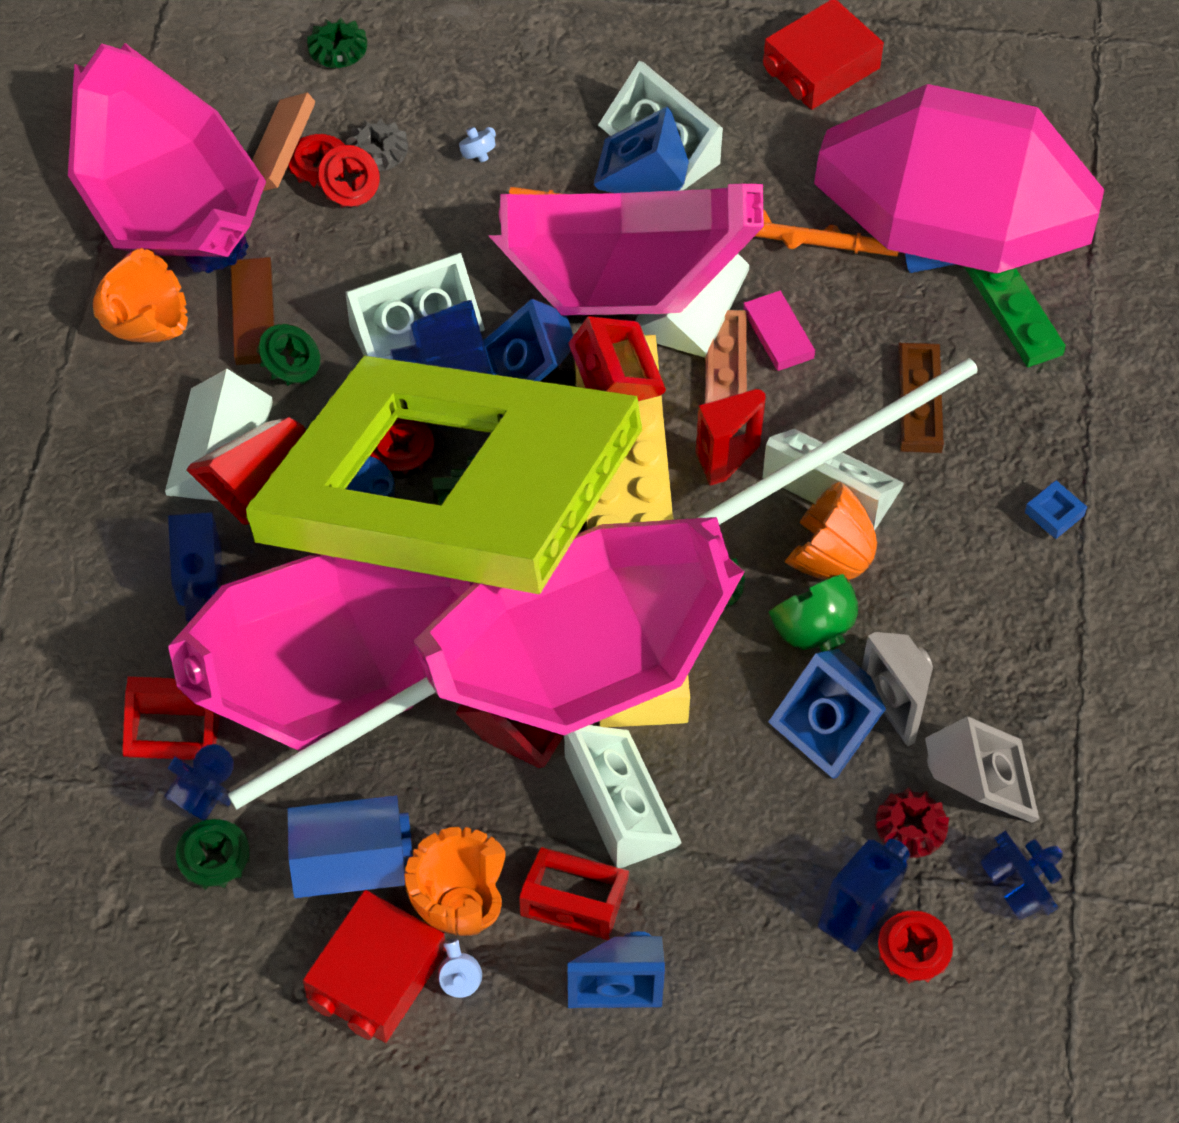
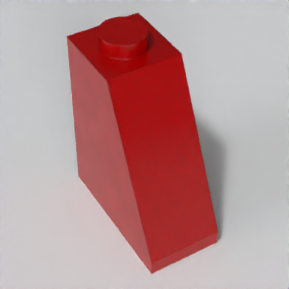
(244, 465)

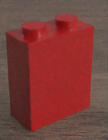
(822, 53)
(374, 967)

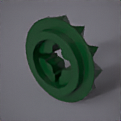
(350, 48)
(299, 346)
(212, 835)

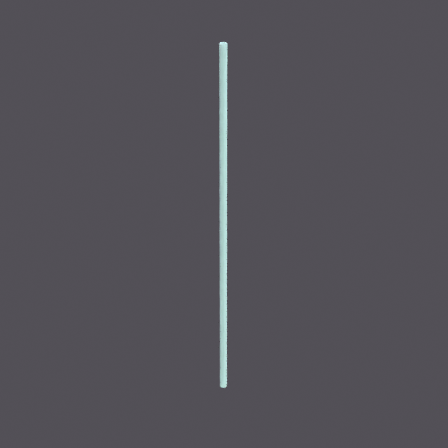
(723, 512)

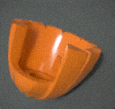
(141, 300)
(841, 539)
(455, 880)

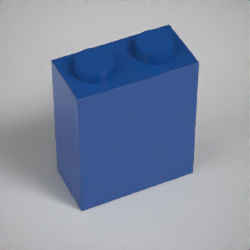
(348, 846)

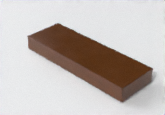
(251, 306)
(923, 427)

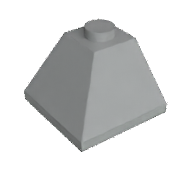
(901, 679)
(983, 766)

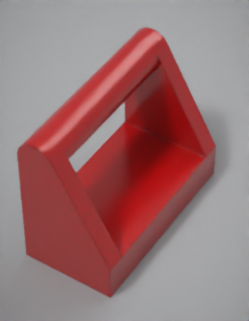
(600, 365)
(718, 423)
(162, 696)
(568, 909)

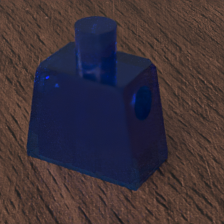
(446, 340)
(194, 560)
(873, 880)

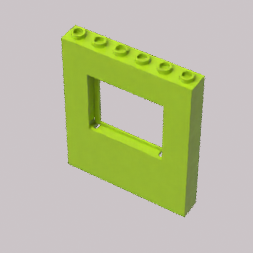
(507, 512)

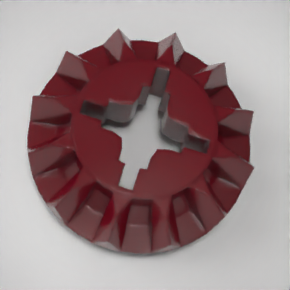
(933, 824)

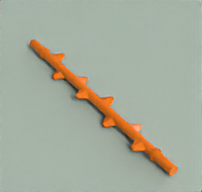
(793, 235)

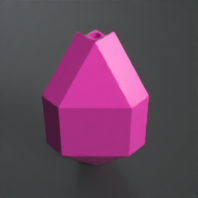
(157, 160)
(961, 180)
(627, 247)
(600, 637)
(309, 644)

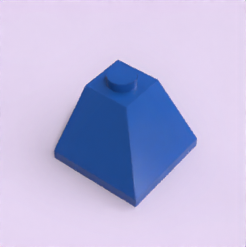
(643, 157)
(529, 343)
(829, 710)
(619, 974)

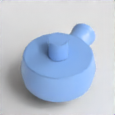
(478, 143)
(459, 972)

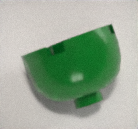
(817, 615)

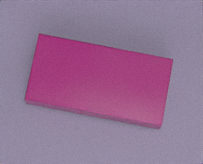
(779, 330)

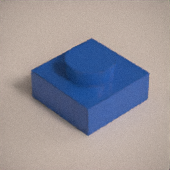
(1055, 509)

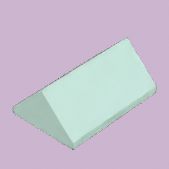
(648, 93)
(385, 308)
(703, 317)
(214, 416)
(871, 486)
(619, 794)

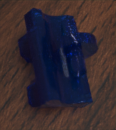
(198, 787)
(1032, 894)

